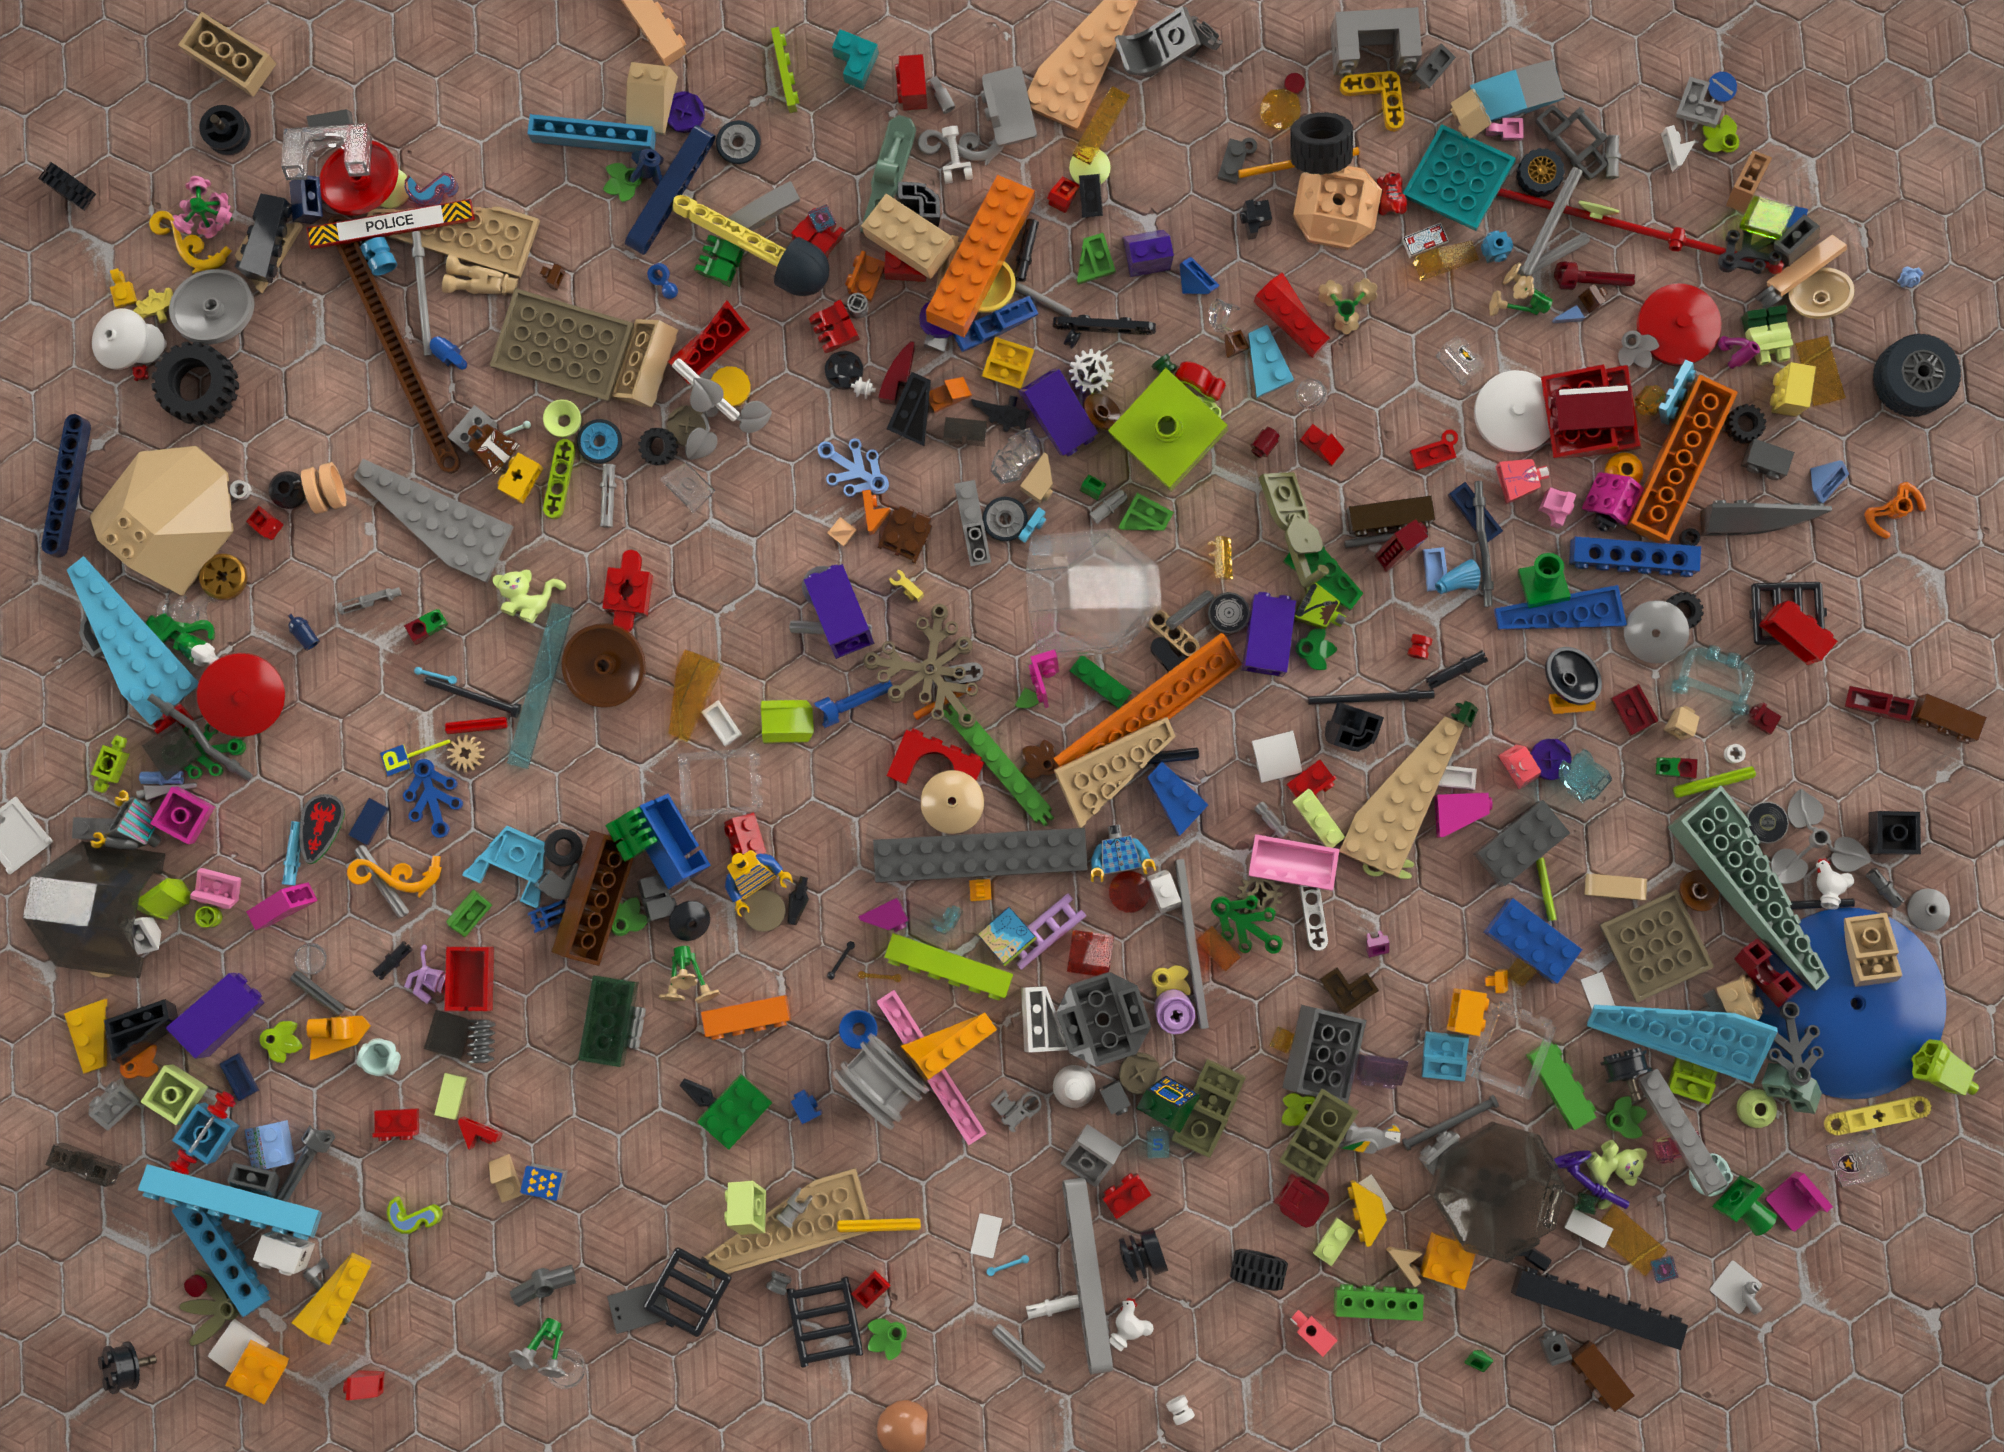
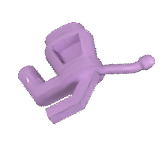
(427, 977)

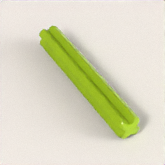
(1714, 782)

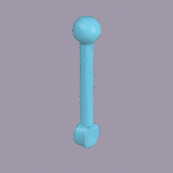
(452, 679)
(991, 1271)

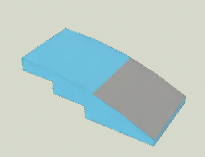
(1520, 90)

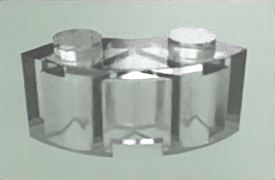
(1015, 456)

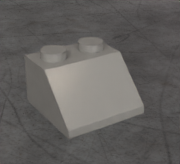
(1091, 1155)

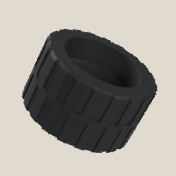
(1321, 143)

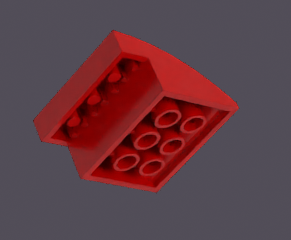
(1590, 441)

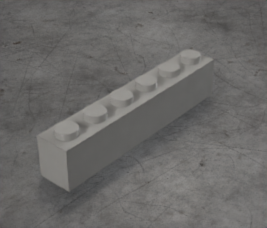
(1682, 1132)

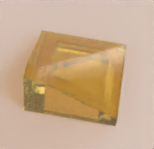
(1521, 972)

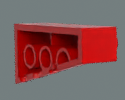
(1288, 312)
(712, 341)

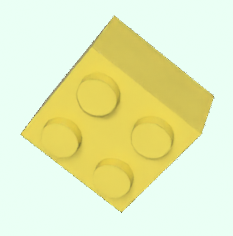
(1792, 389)

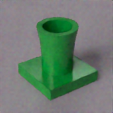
(1544, 581)
(1742, 1202)

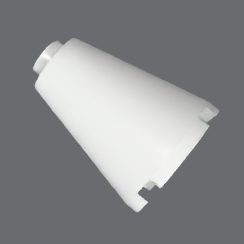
(1074, 1086)

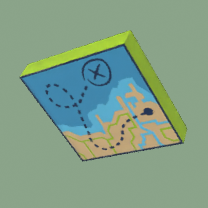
(1007, 936)

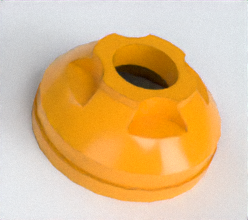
(1615, 463)

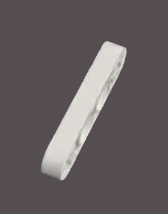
(1317, 909)

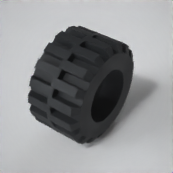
(1258, 1269)

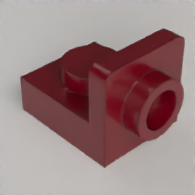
(1763, 718)

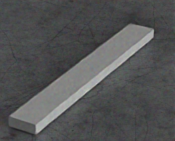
(1191, 944)

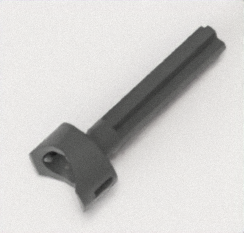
(315, 1142)

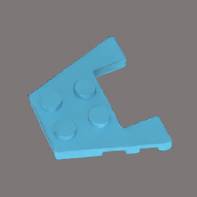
(516, 854)

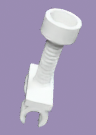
(951, 133)

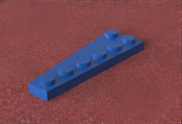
(1584, 610)

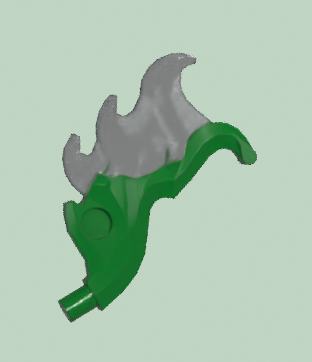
(182, 617)

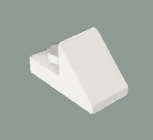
(1675, 151)

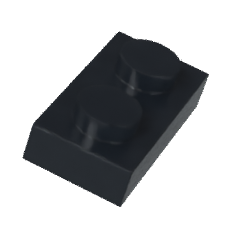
(1091, 195)

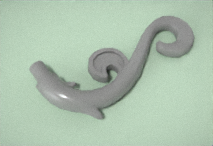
(966, 139)

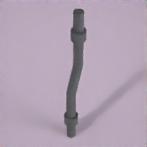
(1479, 503)
(169, 709)

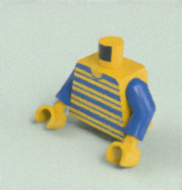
(751, 873)

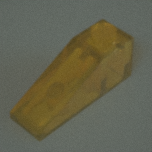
(1445, 259)

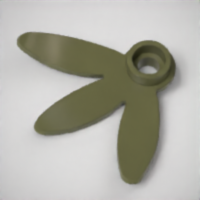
(219, 1308)

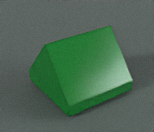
(1092, 487)

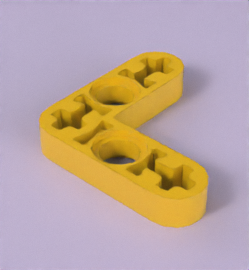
(1382, 87)

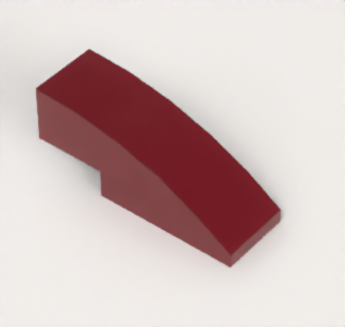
(897, 375)
(1880, 704)

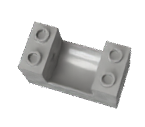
(1376, 27)

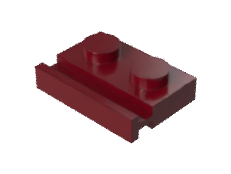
(1634, 709)

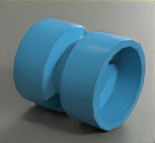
(379, 256)

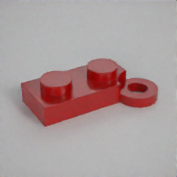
(1435, 452)

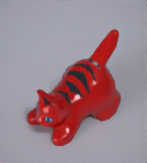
(1391, 197)

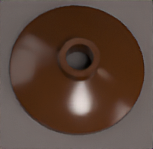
(1101, 411)
(1707, 893)

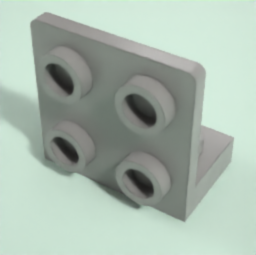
(1430, 1154)

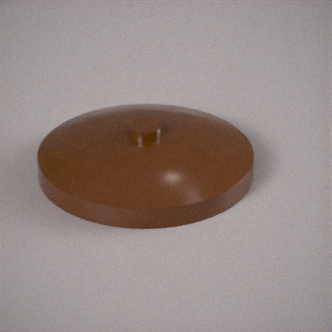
(603, 665)

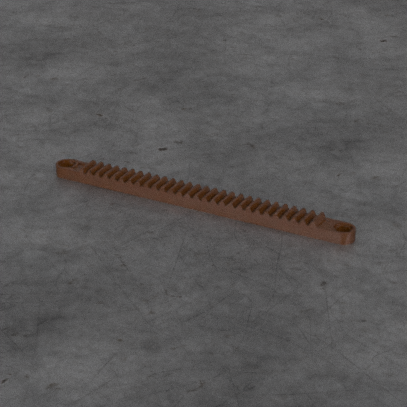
(398, 352)

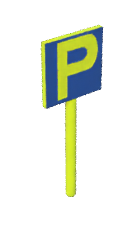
(396, 759)

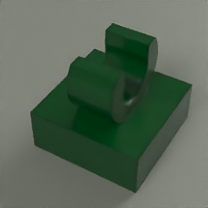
(1467, 713)

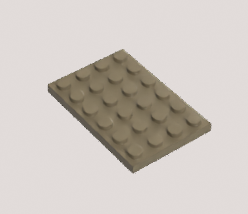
(562, 345)

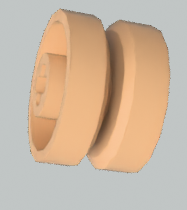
(323, 488)

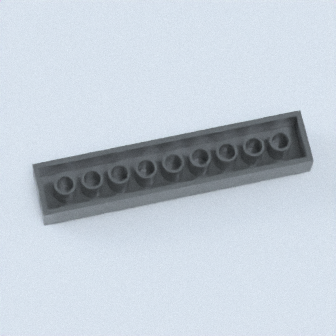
(980, 855)

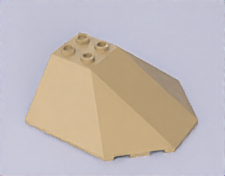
(166, 515)

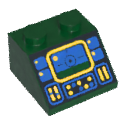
(1168, 1103)

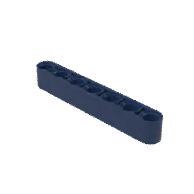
(672, 184)
(70, 495)

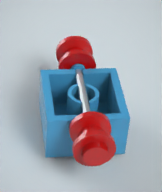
(204, 1133)

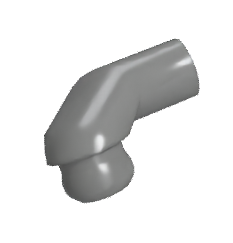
(1748, 1297)

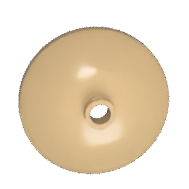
(1823, 294)
(956, 817)

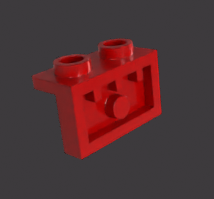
(1313, 778)
(396, 1123)
(1126, 1195)

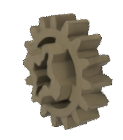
(1274, 894)

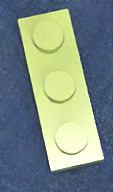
(1318, 819)

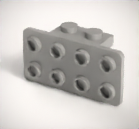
(1008, 106)

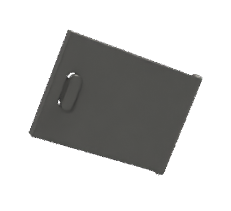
(629, 1310)

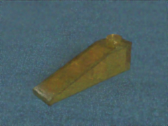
(692, 688)

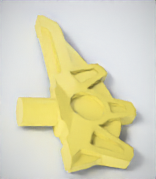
(155, 304)

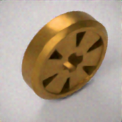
(220, 589)

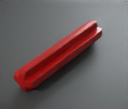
(476, 725)

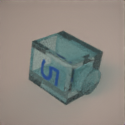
(1157, 1142)

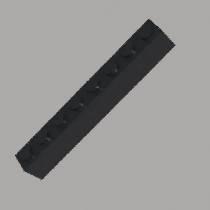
(1599, 1308)

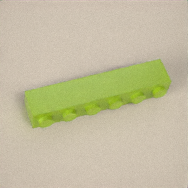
(948, 965)

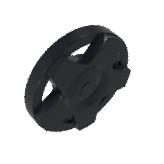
(843, 369)

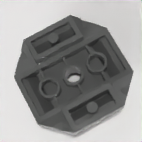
(1126, 1019)

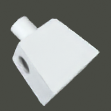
(1164, 891)

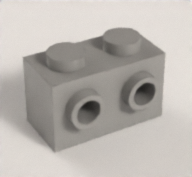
(460, 432)

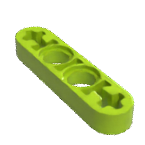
(562, 479)

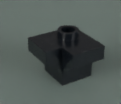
(1254, 216)

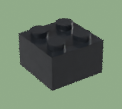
(1894, 833)

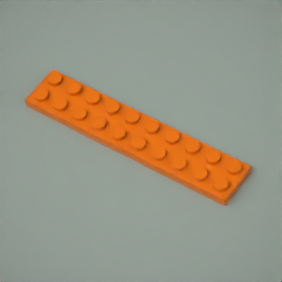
(1162, 698)

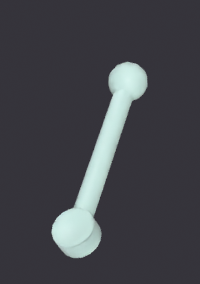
(526, 425)

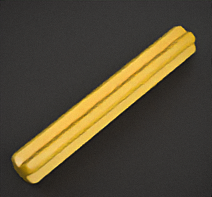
(878, 1225)

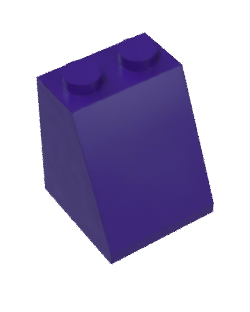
(1148, 252)

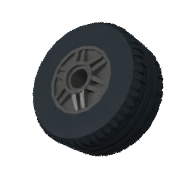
(1917, 375)

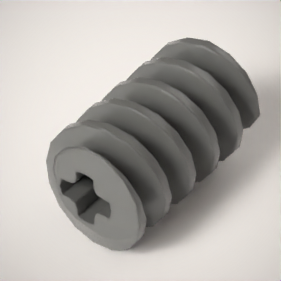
(481, 1041)

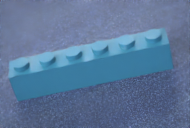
(590, 134)

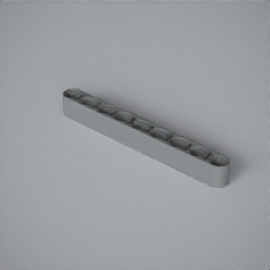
(1087, 1276)

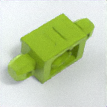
(119, 762)

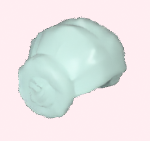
(379, 1057)

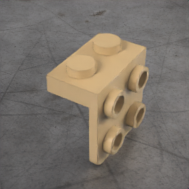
(1740, 998)

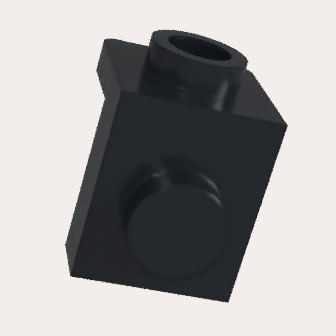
(1604, 522)

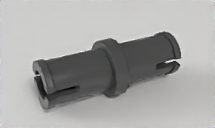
(1885, 888)

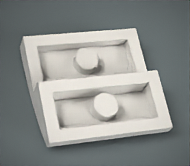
(1277, 756)

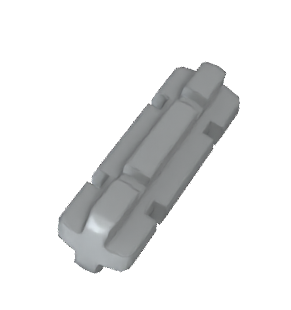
(1271, 820)
(636, 1027)

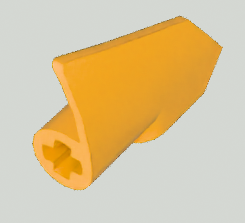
(335, 1034)

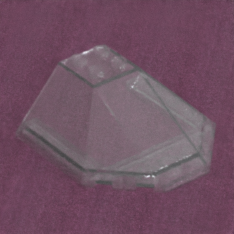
(1089, 592)

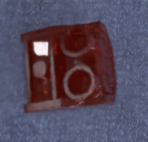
(1090, 953)

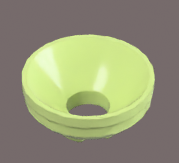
(555, 411)
(1746, 1108)

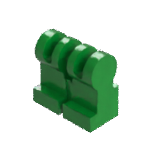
(727, 256)
(625, 827)

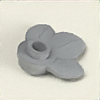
(1639, 352)

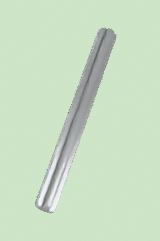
(1551, 222)

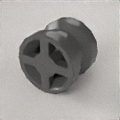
(1768, 297)
(778, 1282)

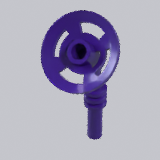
(1572, 1161)

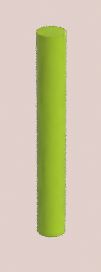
(1546, 889)

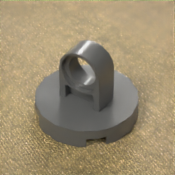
(1206, 36)

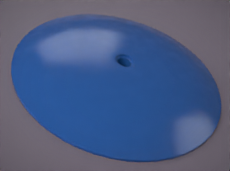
(1874, 1043)

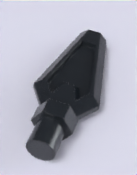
(797, 901)
(699, 1094)

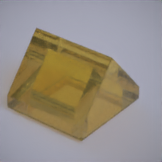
(1282, 1039)

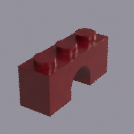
(1756, 963)

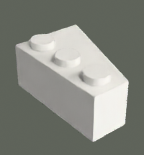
(1040, 1022)

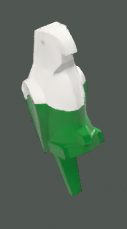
(194, 648)

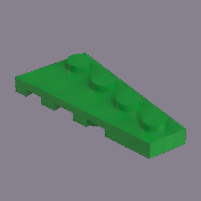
(1335, 582)

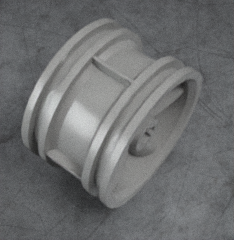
(880, 1081)

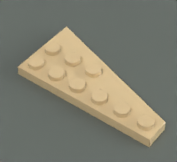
(1105, 771)

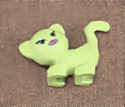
(515, 588)
(1625, 1164)

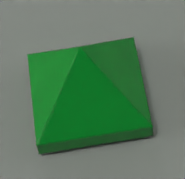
(1479, 1360)

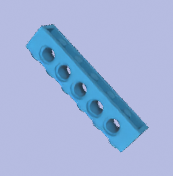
(222, 1267)

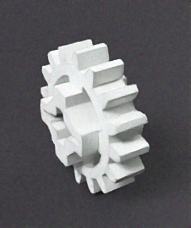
(1098, 375)

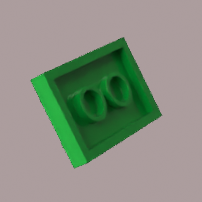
(734, 1111)

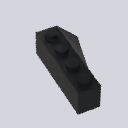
(265, 238)

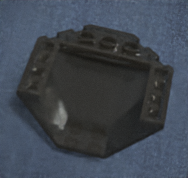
(88, 905)

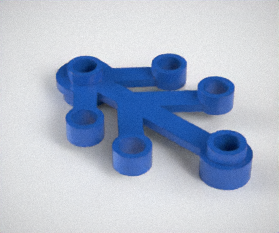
(431, 795)

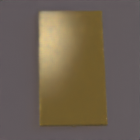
(1827, 382)
(1632, 1240)

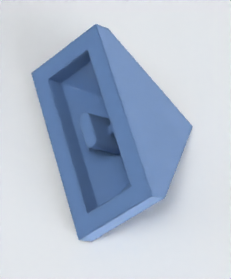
(1827, 479)

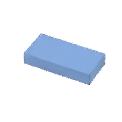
(1434, 566)

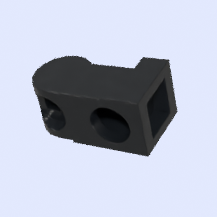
(1163, 653)

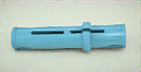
(292, 857)

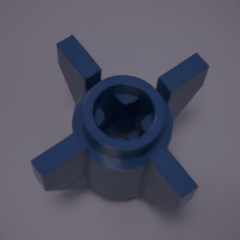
(647, 165)

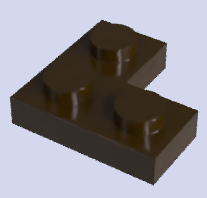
(1348, 995)

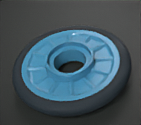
(597, 428)

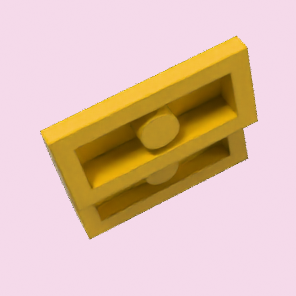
(1008, 362)

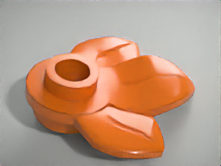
(142, 1064)

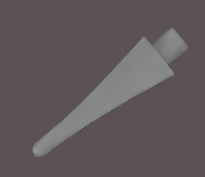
(154, 792)

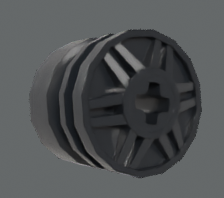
(1143, 1255)

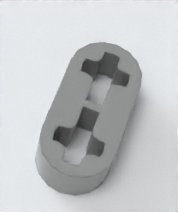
(968, 678)

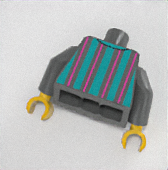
(130, 826)

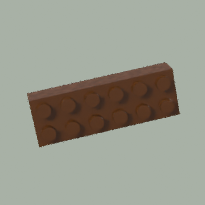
(593, 901)

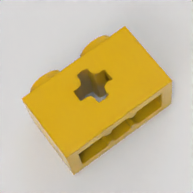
(518, 488)

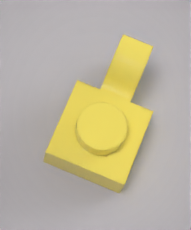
(911, 590)

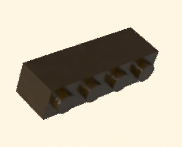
(1389, 515)

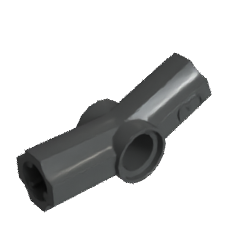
(543, 1284)

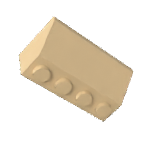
(644, 362)

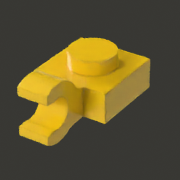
(123, 292)

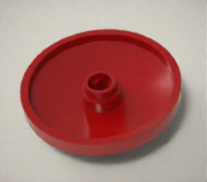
(358, 193)
(1682, 323)
(241, 694)

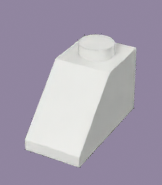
(146, 935)

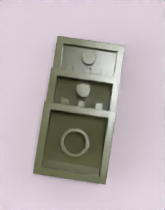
(1218, 1094)
(1318, 1136)

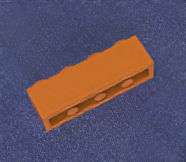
(746, 1016)

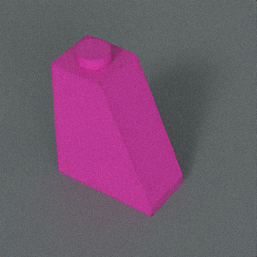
(1459, 810)
(281, 905)

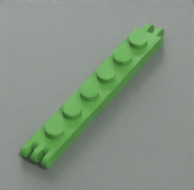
(1002, 767)

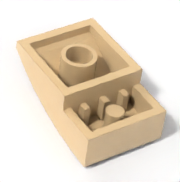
(1871, 949)

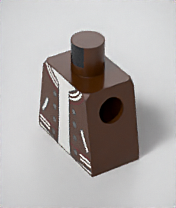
(491, 446)

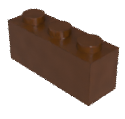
(1948, 718)
(1601, 1376)

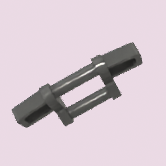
(1563, 146)

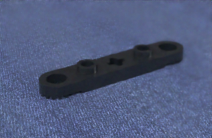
(1123, 325)

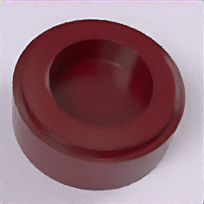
(1295, 83)
(195, 1285)

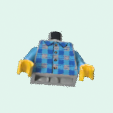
(1119, 855)

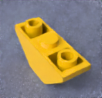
(1368, 1211)

